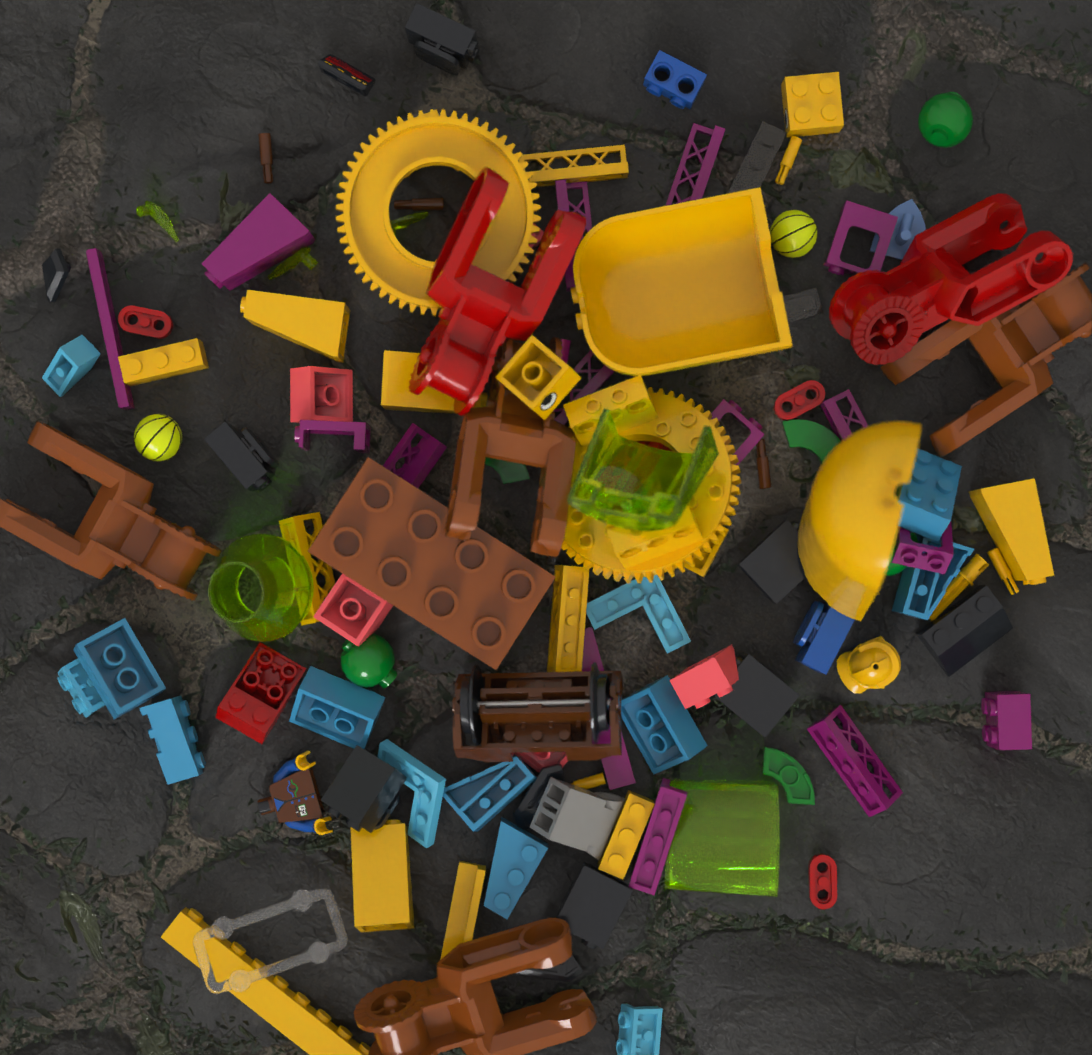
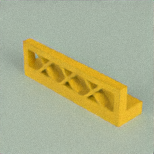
(577, 173)
(294, 532)
(568, 619)
(464, 905)

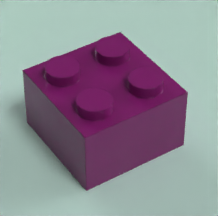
(1007, 720)

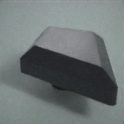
(55, 273)

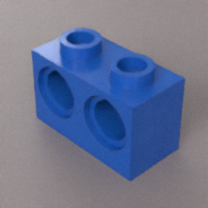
(678, 74)

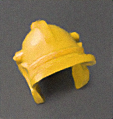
(857, 665)

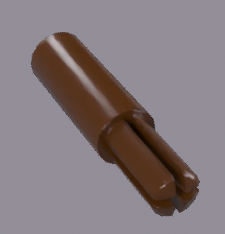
(266, 156)
(420, 204)
(763, 465)

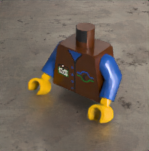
(296, 797)

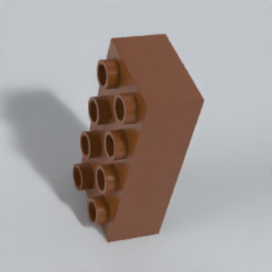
(397, 548)

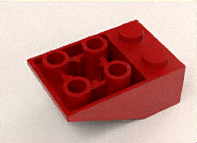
(260, 693)

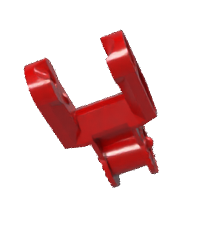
(481, 307)
(892, 309)

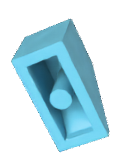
(70, 364)

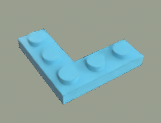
(655, 603)
(427, 787)

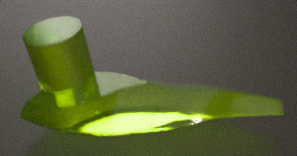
(160, 217)
(403, 222)
(290, 263)

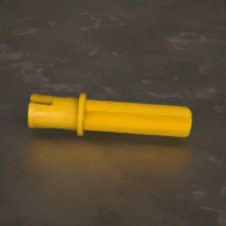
(960, 582)

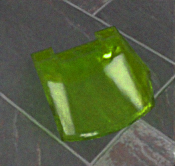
(638, 483)
(726, 838)

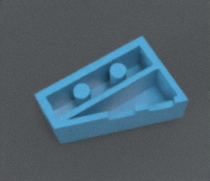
(923, 589)
(174, 739)
(488, 792)
(512, 867)

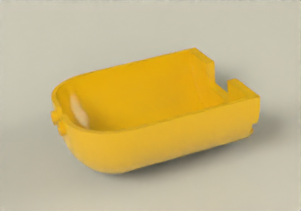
(680, 286)
(855, 515)

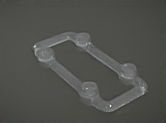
(224, 927)

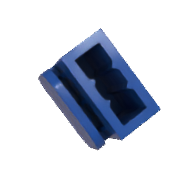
(821, 636)

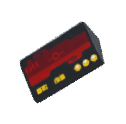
(346, 74)

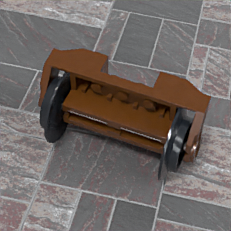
(537, 714)

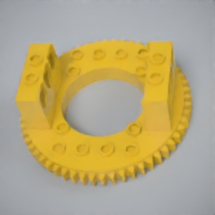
(405, 150)
(677, 425)

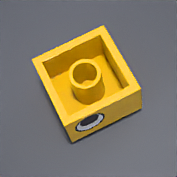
(812, 104)
(538, 377)

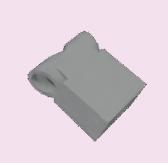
(577, 816)

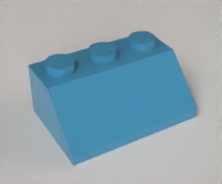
(336, 708)
(661, 725)

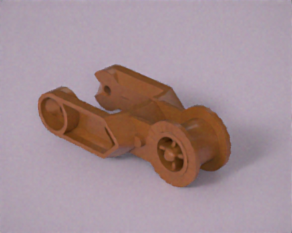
(1013, 349)
(516, 434)
(117, 526)
(462, 1005)

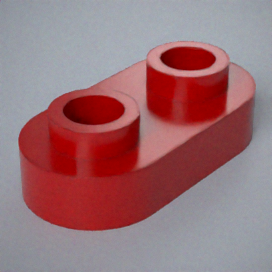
(146, 322)
(797, 399)
(822, 880)

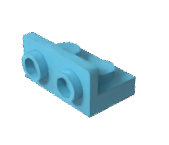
(77, 682)
(639, 1030)

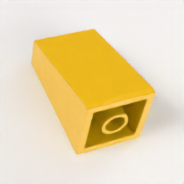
(302, 320)
(395, 390)
(1017, 528)
(382, 878)

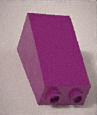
(257, 244)

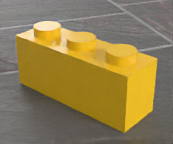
(163, 362)
(626, 834)

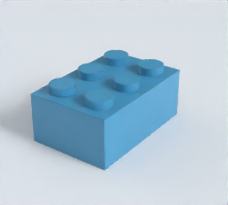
(929, 495)
(119, 668)

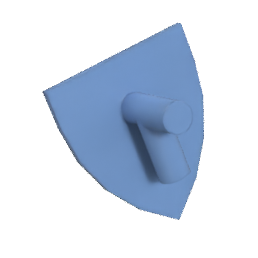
(907, 226)

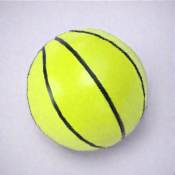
(793, 233)
(157, 437)

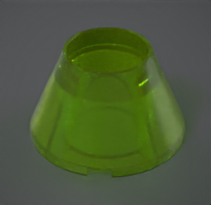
(284, 585)

